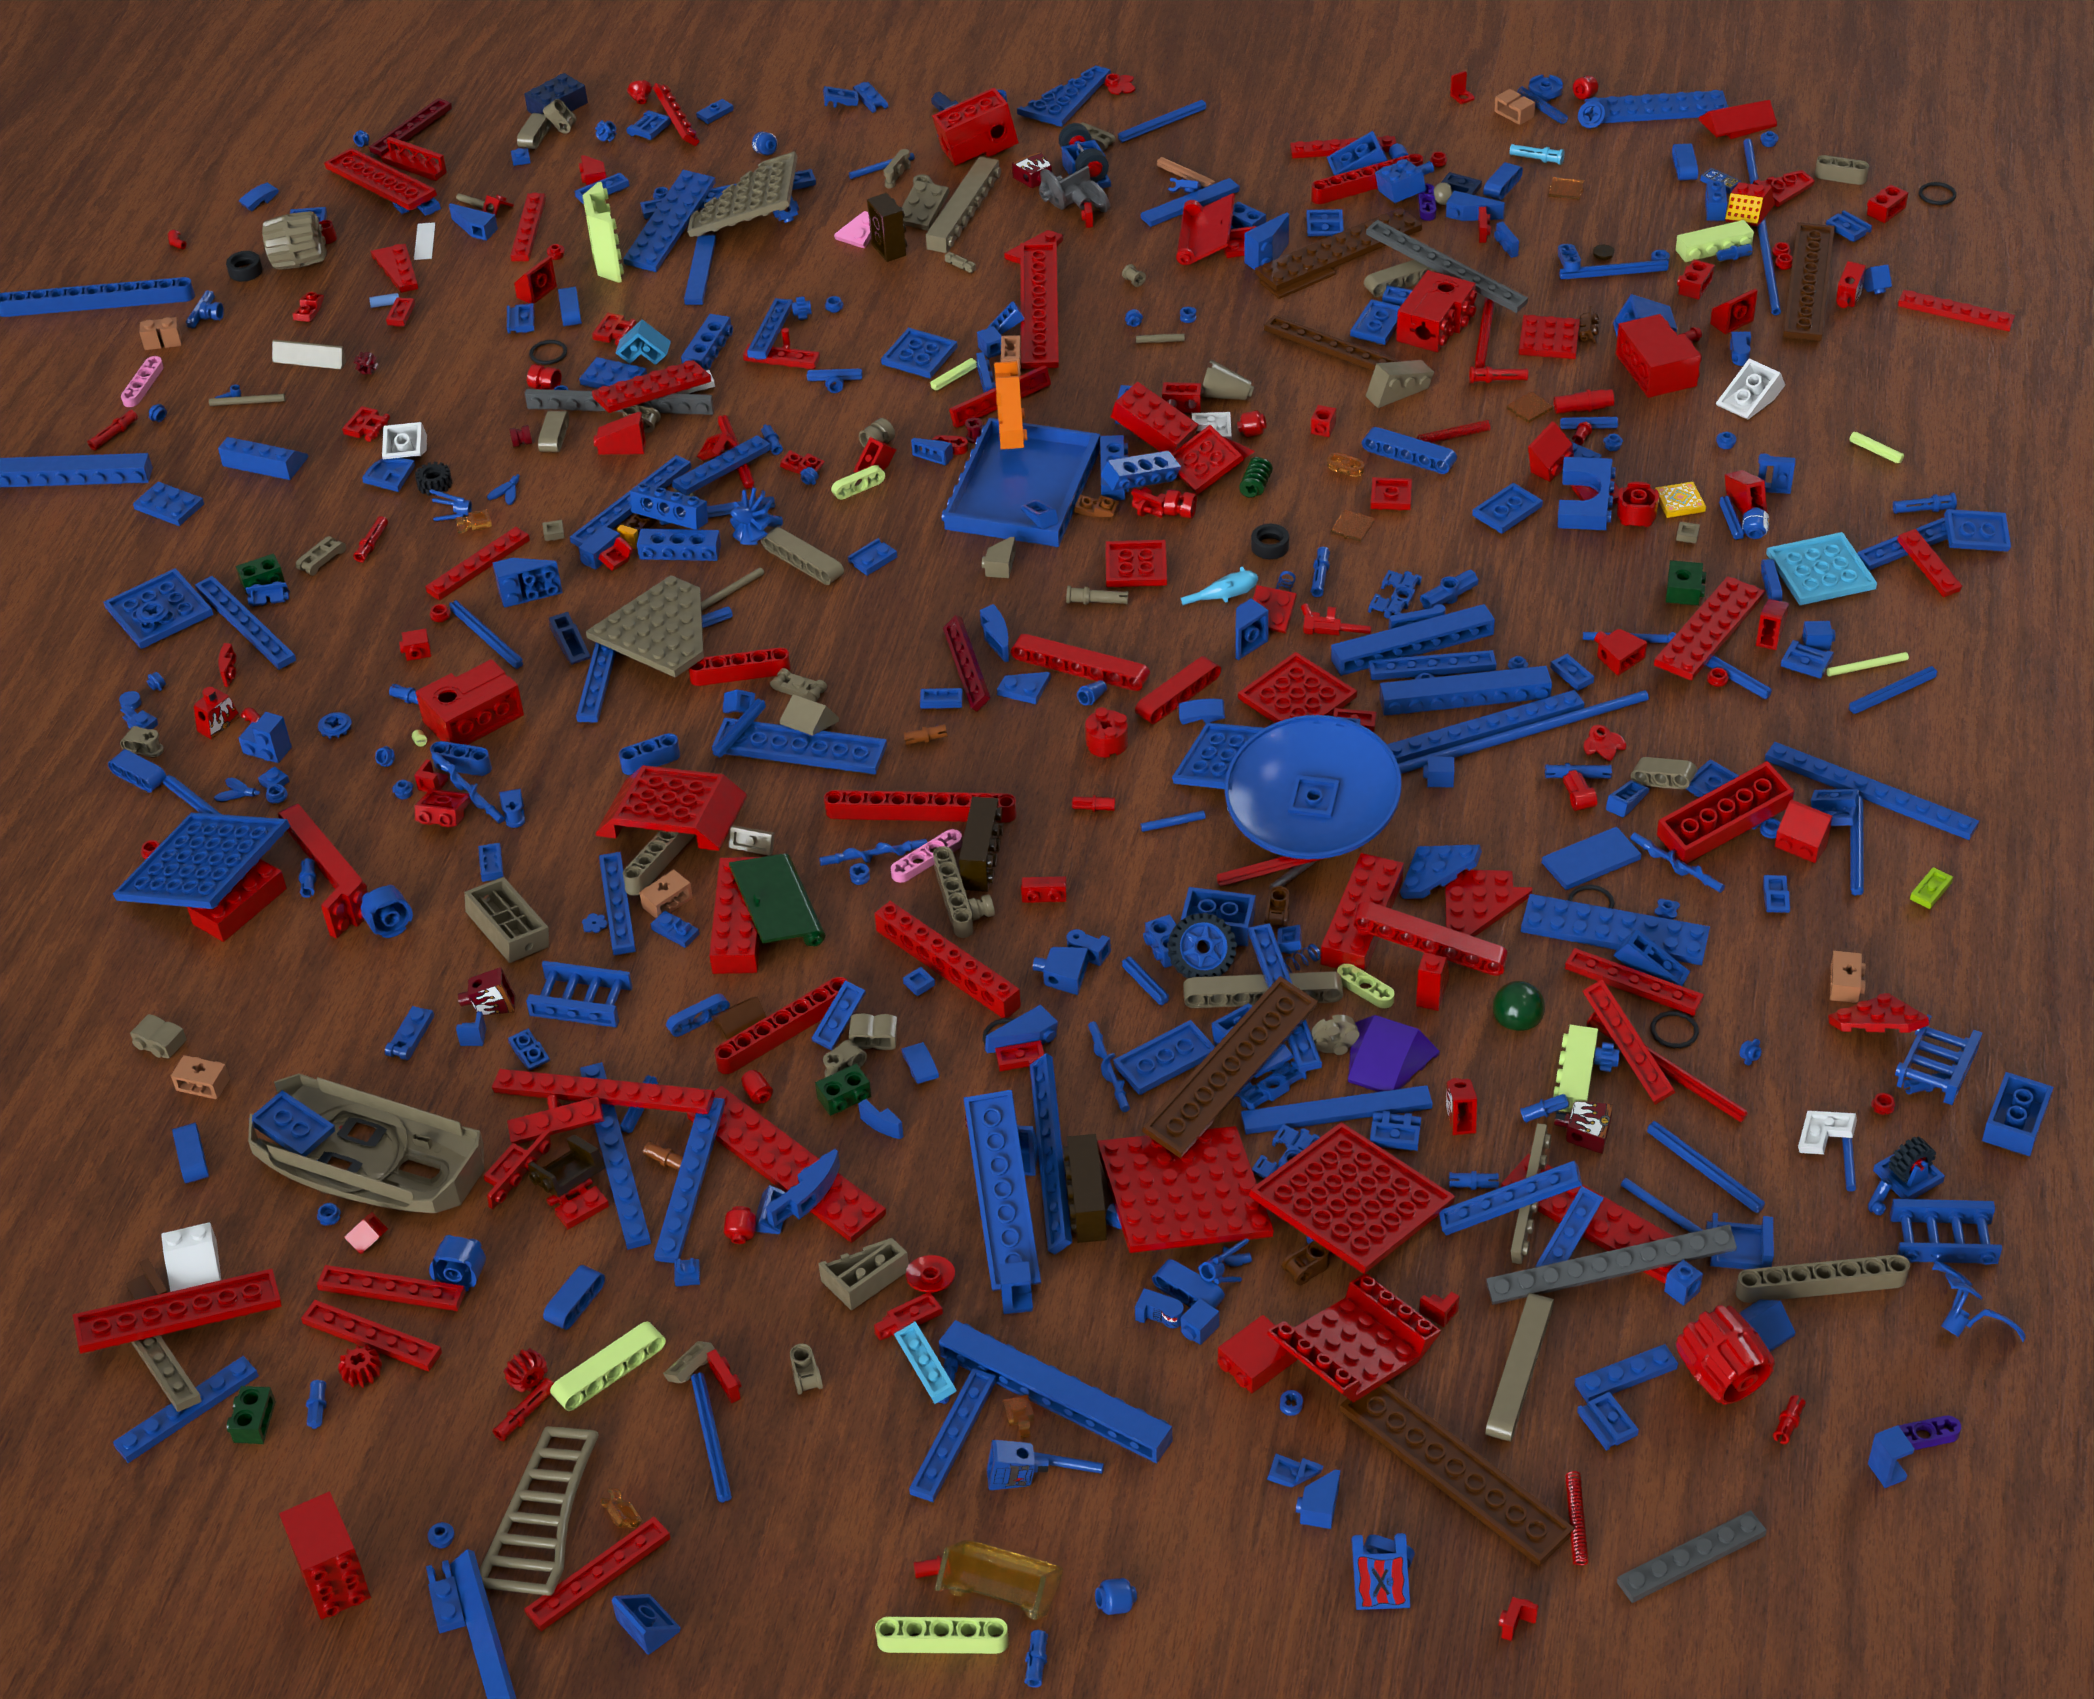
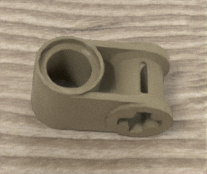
(559, 115)
(648, 419)
(142, 742)
(843, 1057)
(805, 1372)

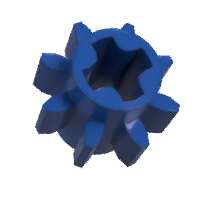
(605, 131)
(801, 308)
(1606, 1056)

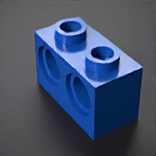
(1715, 201)
(1245, 216)
(1157, 935)

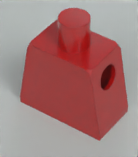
(1620, 650)

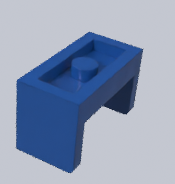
(1016, 1287)
(1885, 1451)

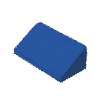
(762, 1223)

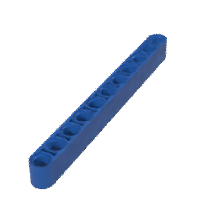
(96, 297)

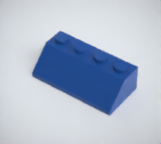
(261, 458)

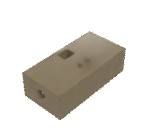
(506, 919)

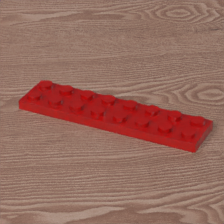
(381, 179)
(1709, 628)
(1611, 1226)
(176, 1311)

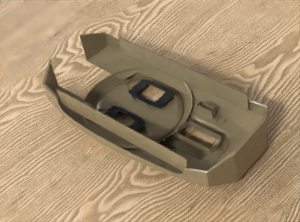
(375, 1164)

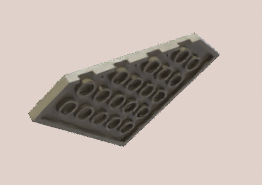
(755, 195)
(657, 627)

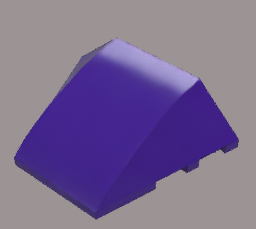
(1387, 1054)

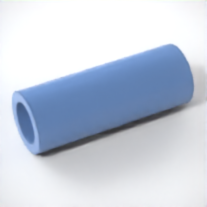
(383, 300)

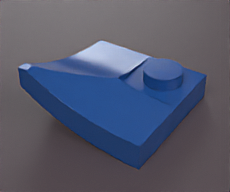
(389, 473)

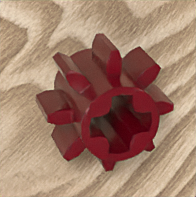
(366, 363)

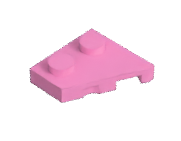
(856, 232)

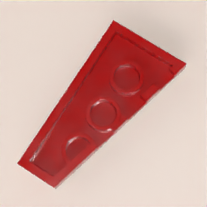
(397, 266)

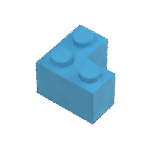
(643, 340)

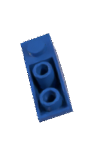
(474, 222)

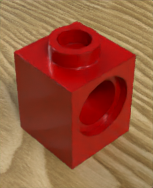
(1323, 421)

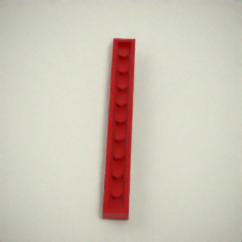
(609, 1091)

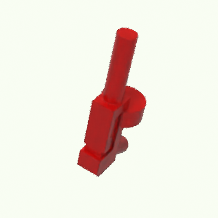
(1330, 624)

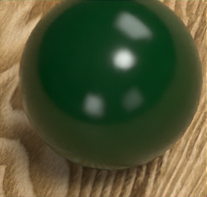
(1519, 1006)

